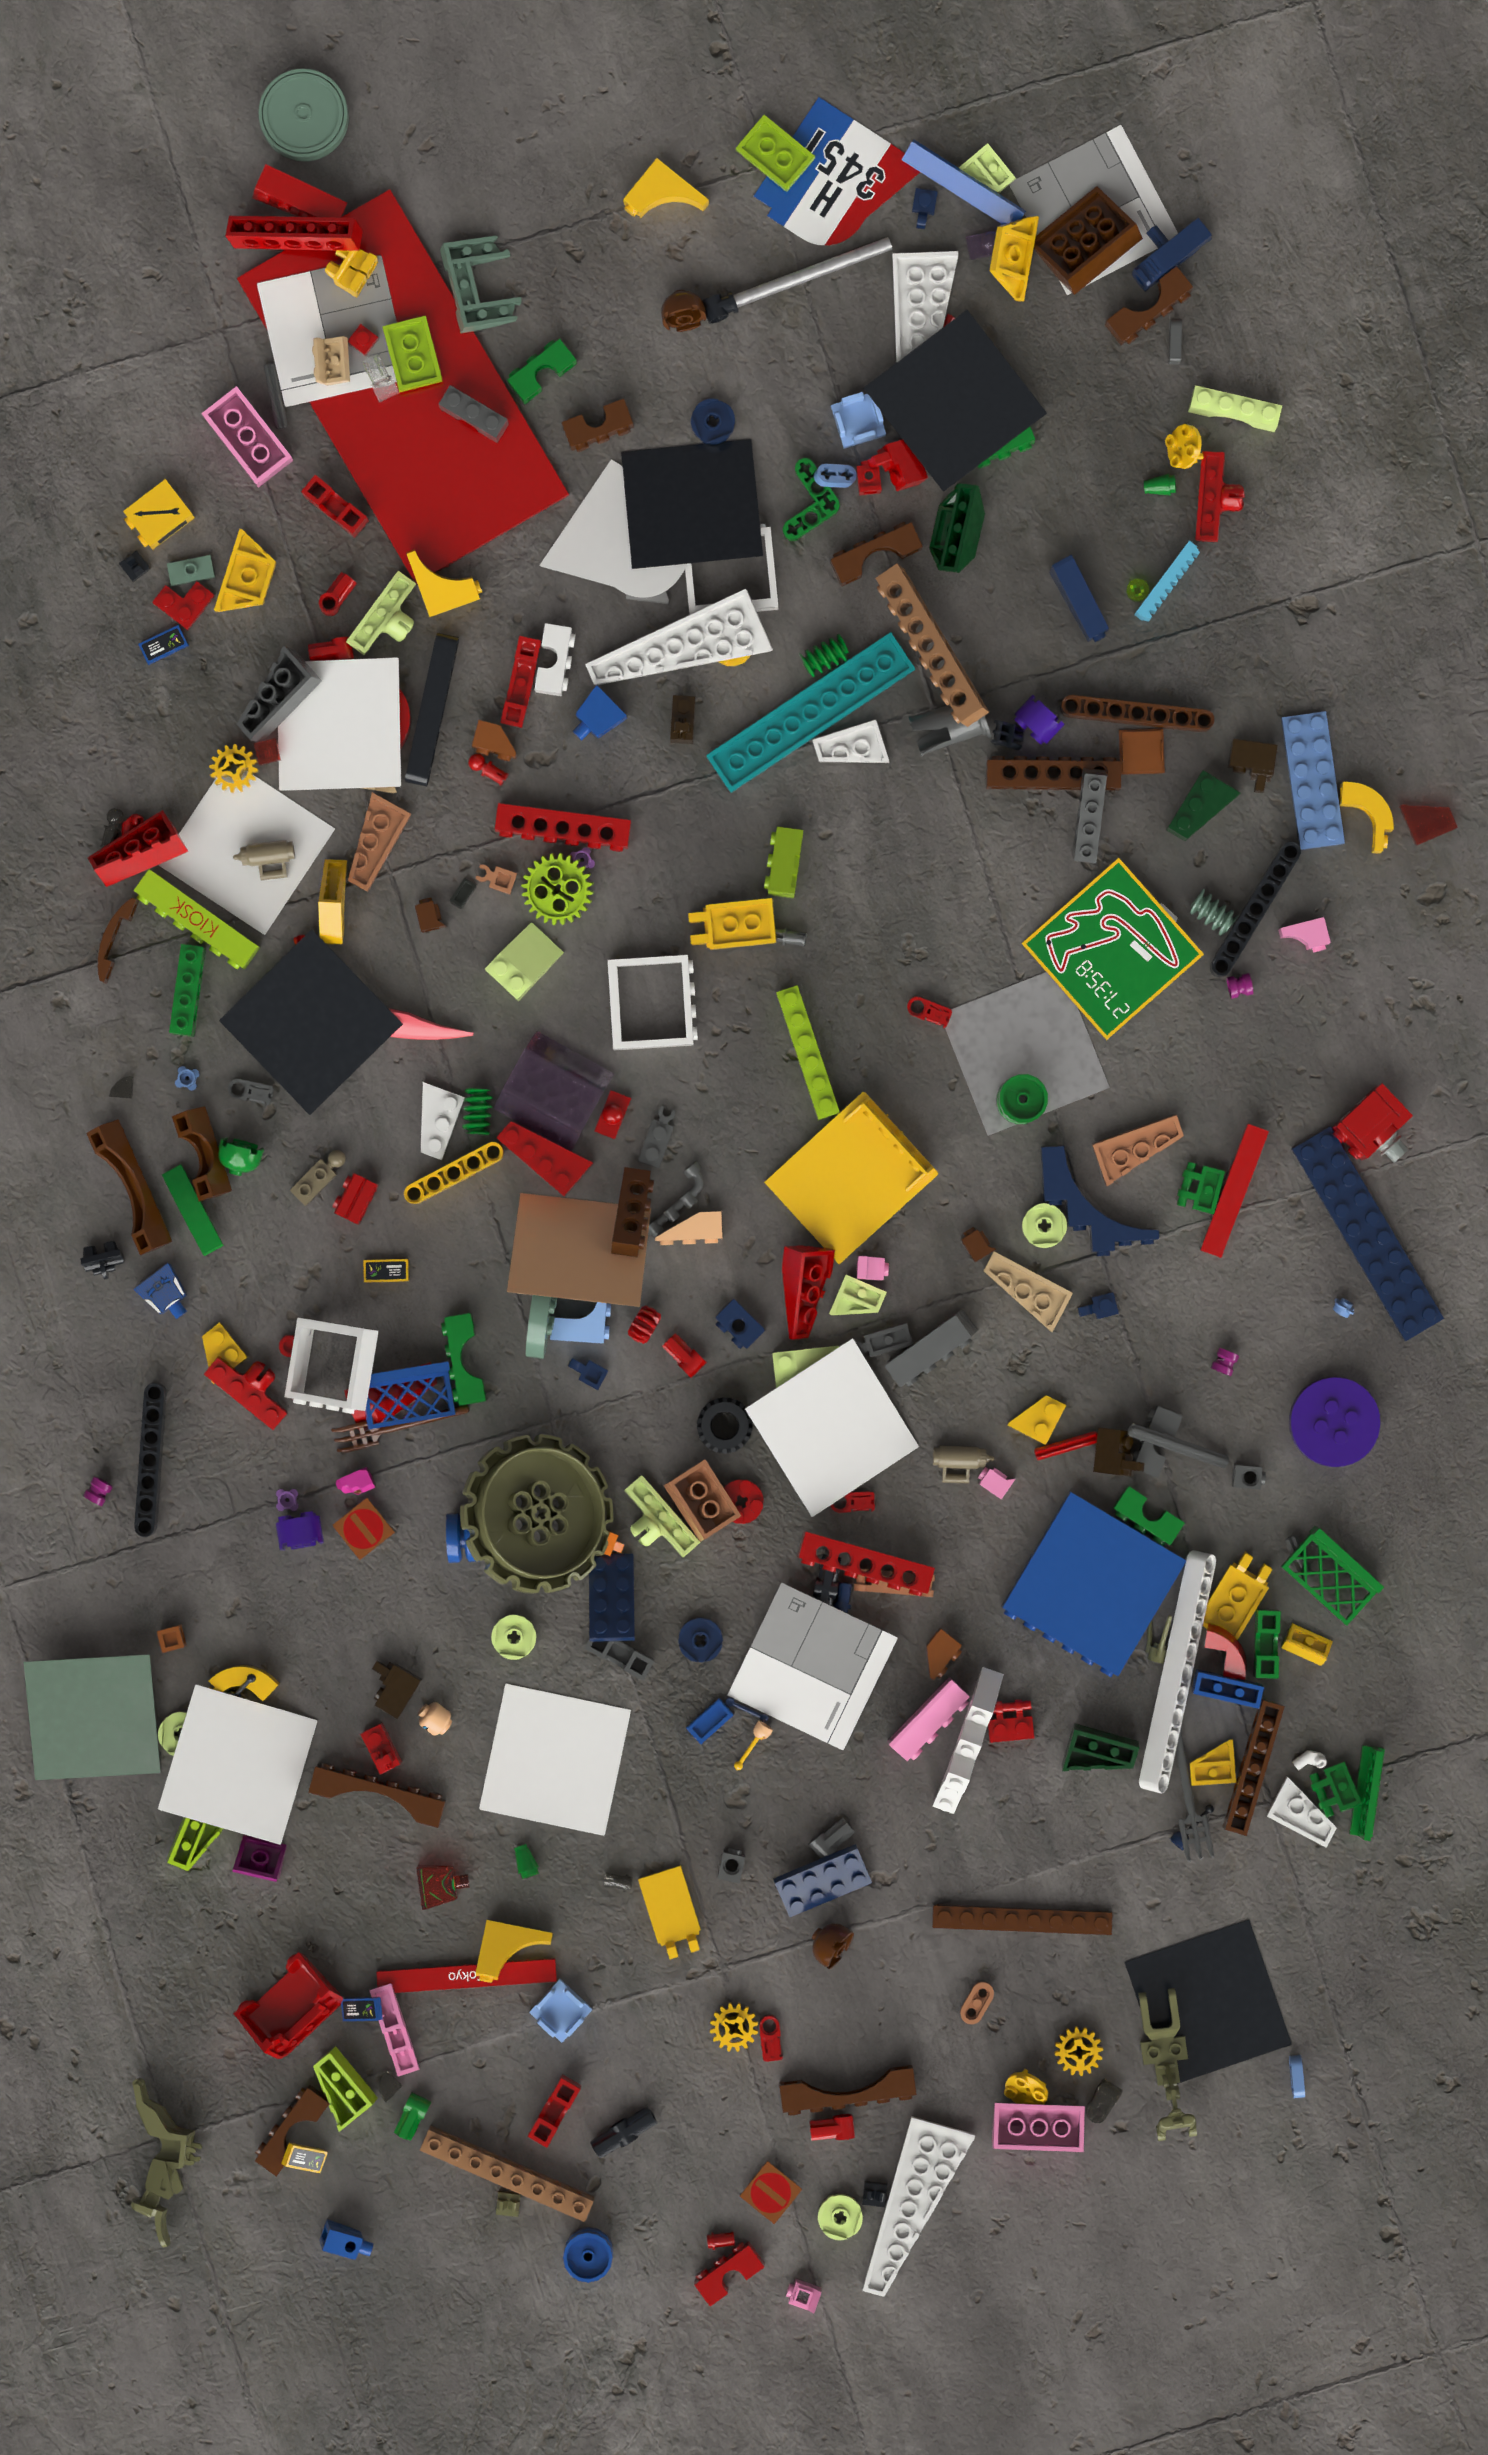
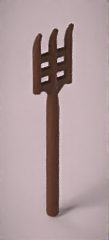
(375, 1433)

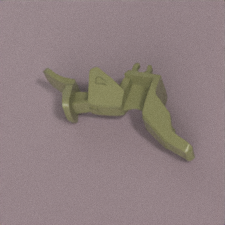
(175, 2153)

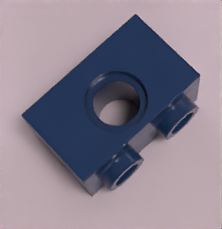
(736, 1311)

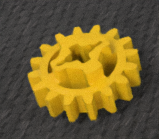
(237, 777)
(728, 2035)
(1079, 2060)

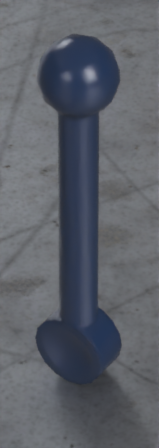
(763, 1717)

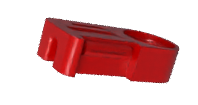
(932, 1011)
(858, 1502)
(769, 2040)

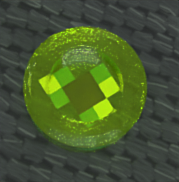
(1137, 590)

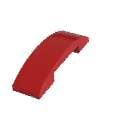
(521, 681)

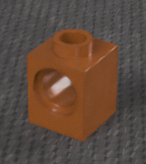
(171, 1638)

